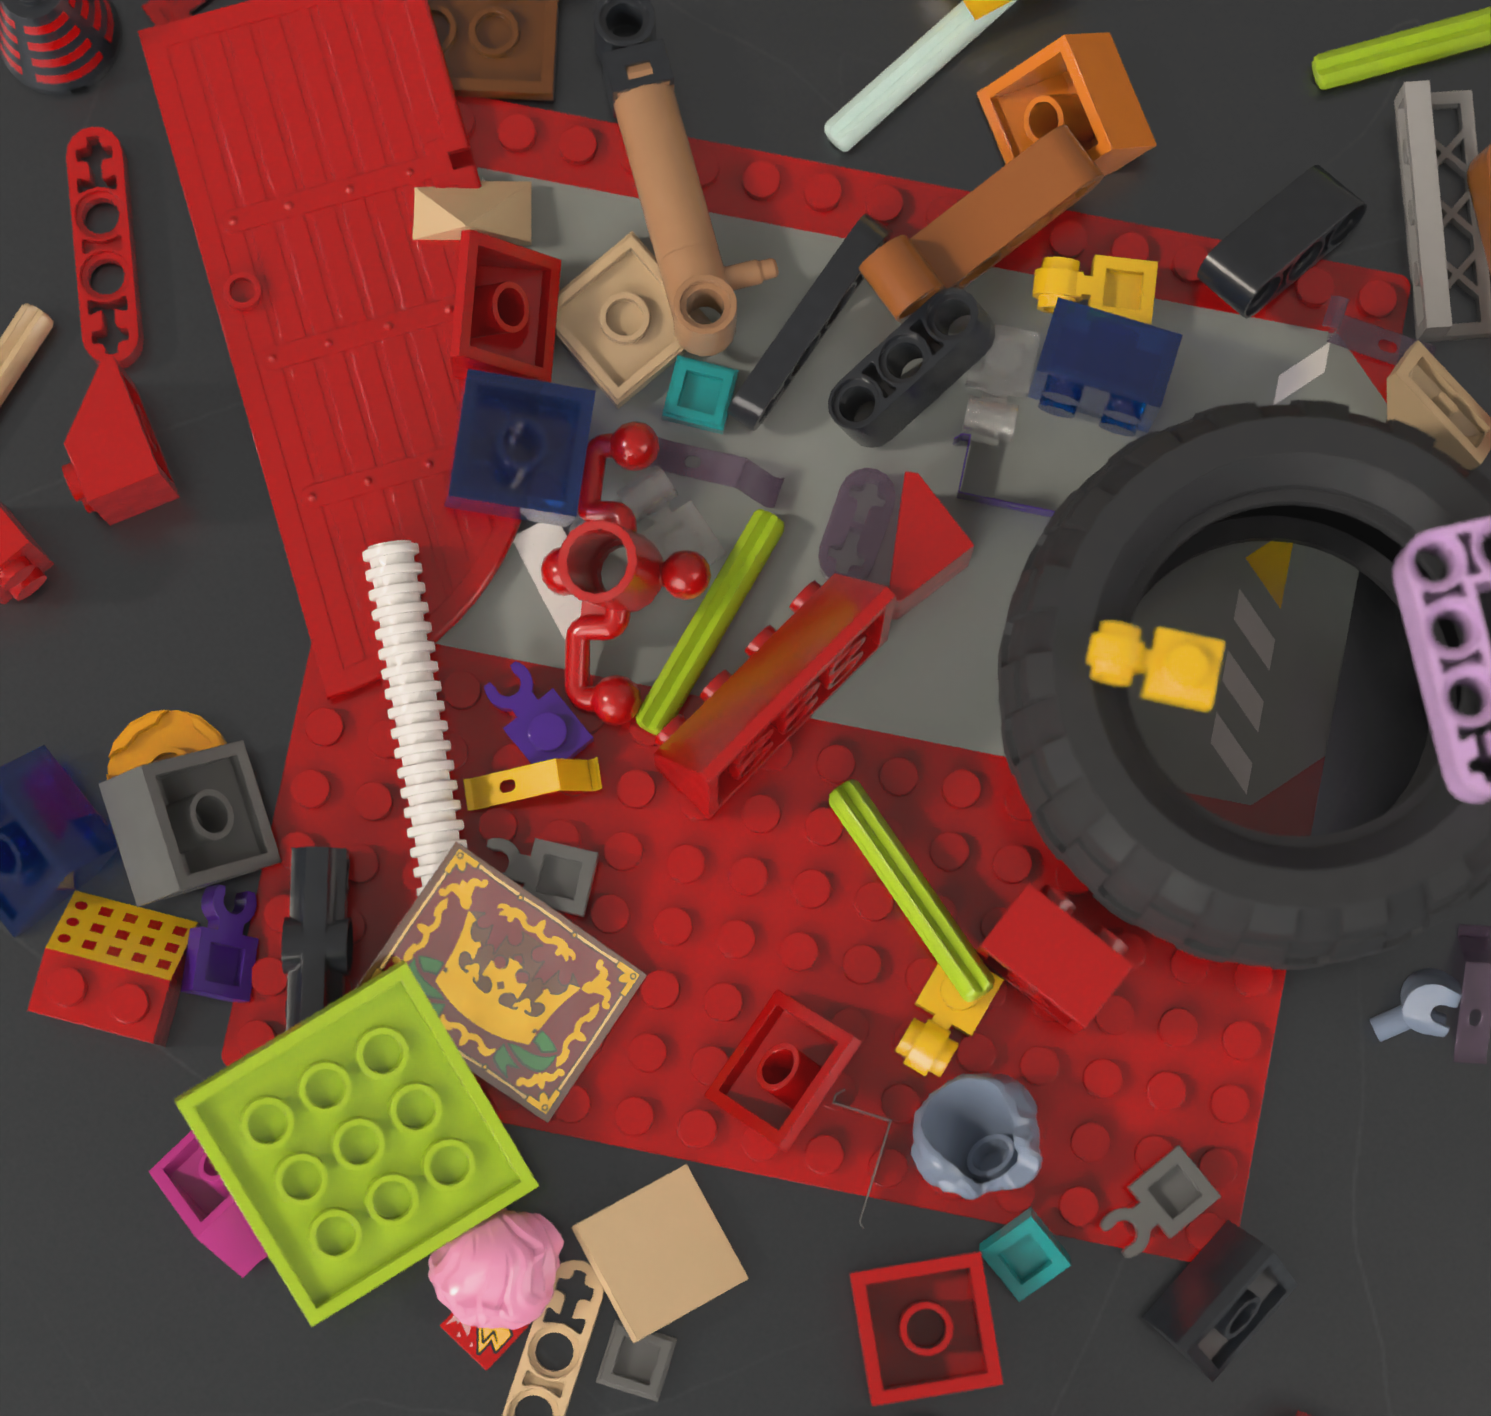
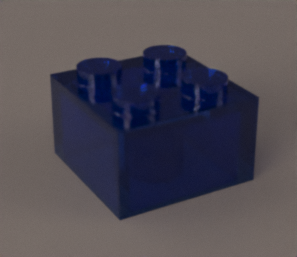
(1104, 368)
(519, 448)

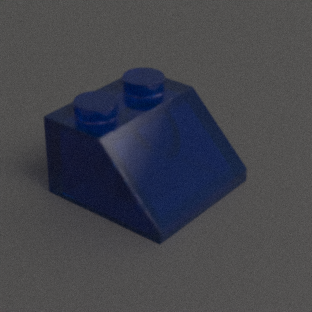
(47, 839)

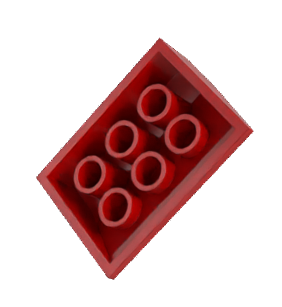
(775, 689)

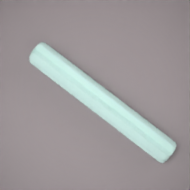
(906, 75)

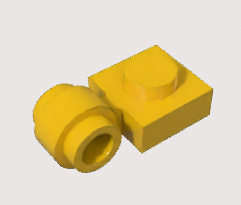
(1114, 286)
(1177, 667)
(928, 1044)

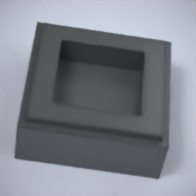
(636, 1366)

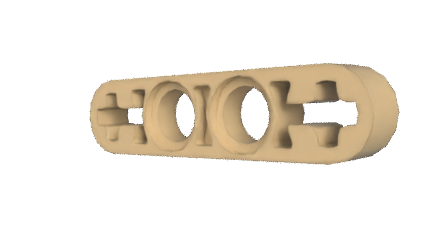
(550, 1384)

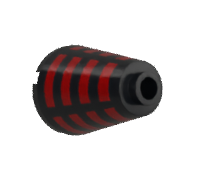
(59, 42)

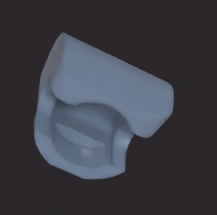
(1418, 997)

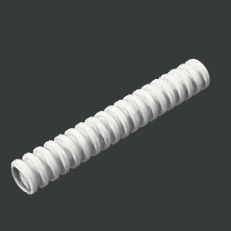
(414, 703)

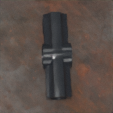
(317, 932)

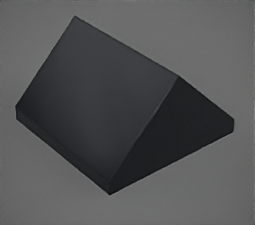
(1221, 1299)

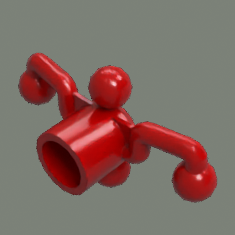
(578, 566)

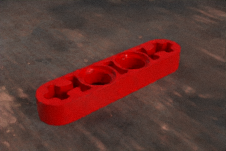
(110, 247)

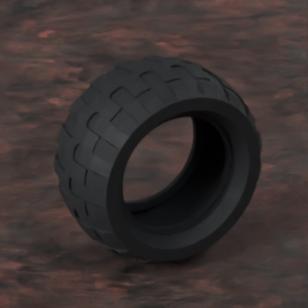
(1073, 743)

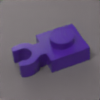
(542, 727)
(219, 955)

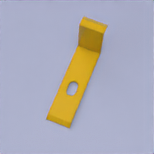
(533, 781)

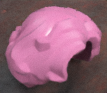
(498, 1270)

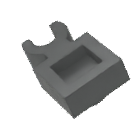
(553, 873)
(1167, 1196)

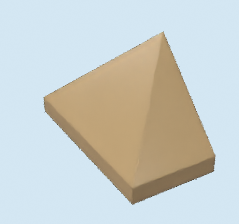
(495, 209)
(1434, 402)

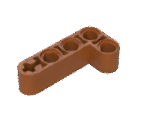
(983, 224)

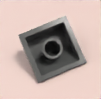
(189, 822)

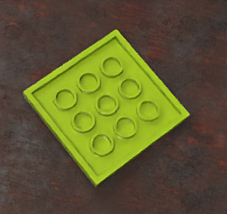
(356, 1142)

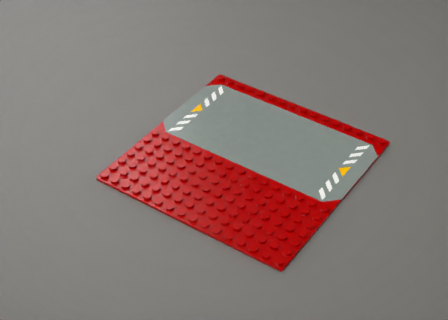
(773, 878)

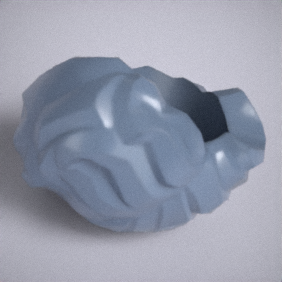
(977, 1135)

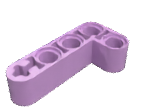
(1440, 668)

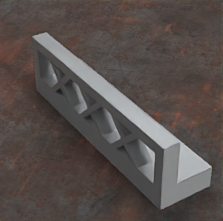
(1423, 210)

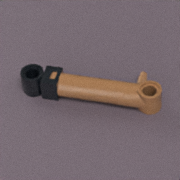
(667, 180)

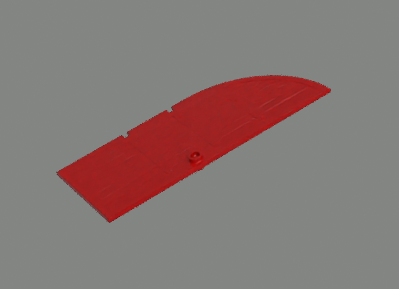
(300, 182)

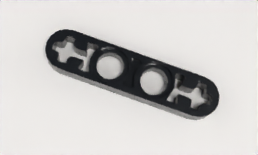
(807, 324)

